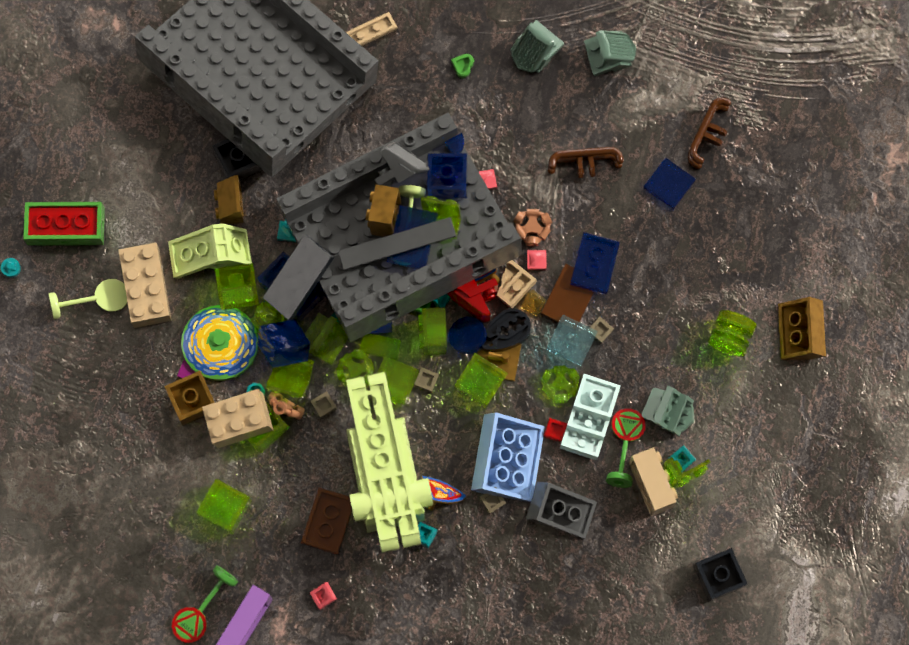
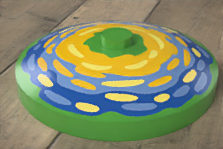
(220, 343)

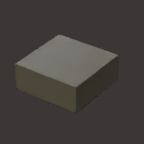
(603, 329)
(426, 380)
(323, 404)
(492, 502)

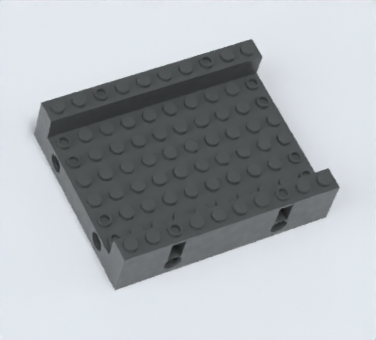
(259, 71)
(379, 292)

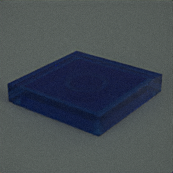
(669, 183)

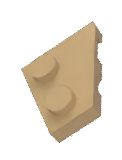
(514, 284)

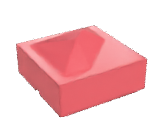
(489, 178)
(536, 259)
(323, 595)

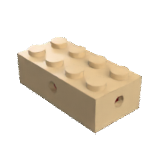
(145, 285)

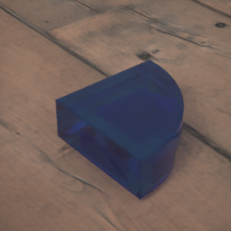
(456, 144)

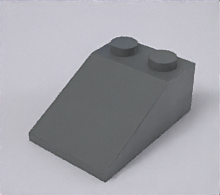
(561, 509)

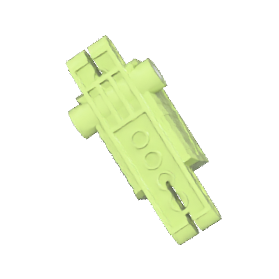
(384, 467)

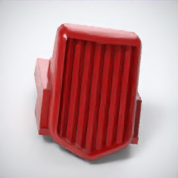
(472, 297)

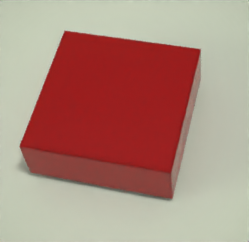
(555, 430)

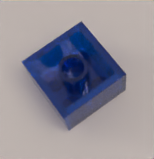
(447, 175)
(283, 343)

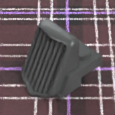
(401, 163)

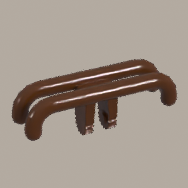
(706, 125)
(589, 155)

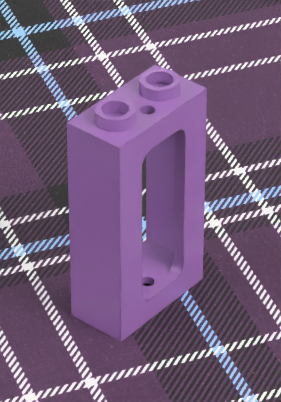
(246, 617)

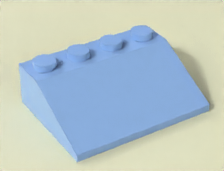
(508, 457)

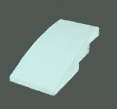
(590, 417)

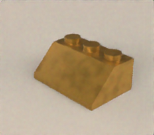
(802, 329)

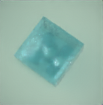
(572, 340)

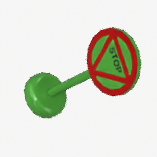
(627, 426)
(190, 623)

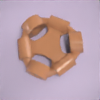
(532, 226)
(285, 406)

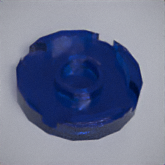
(467, 335)

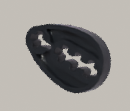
(514, 338)

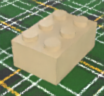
(237, 418)
(653, 481)

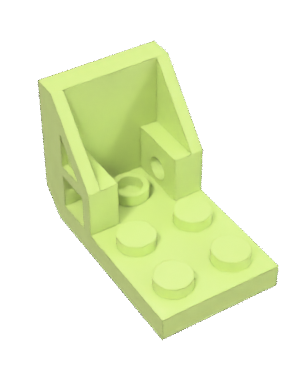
(209, 248)

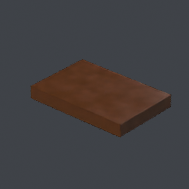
(566, 298)
(327, 521)

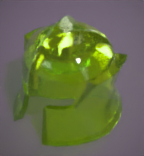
(266, 314)

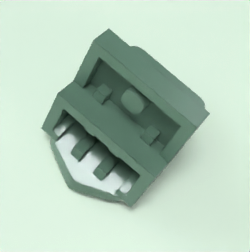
(535, 48)
(610, 51)
(669, 410)

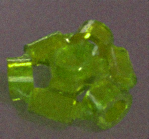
(354, 368)
(560, 383)

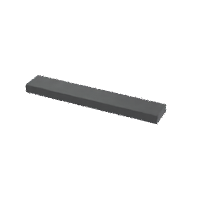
(397, 243)

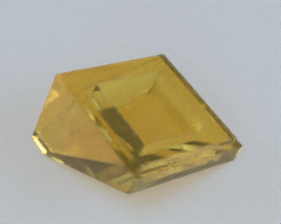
(533, 303)

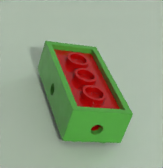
(64, 223)

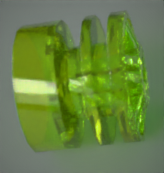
(732, 333)

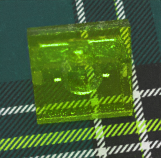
(326, 338)

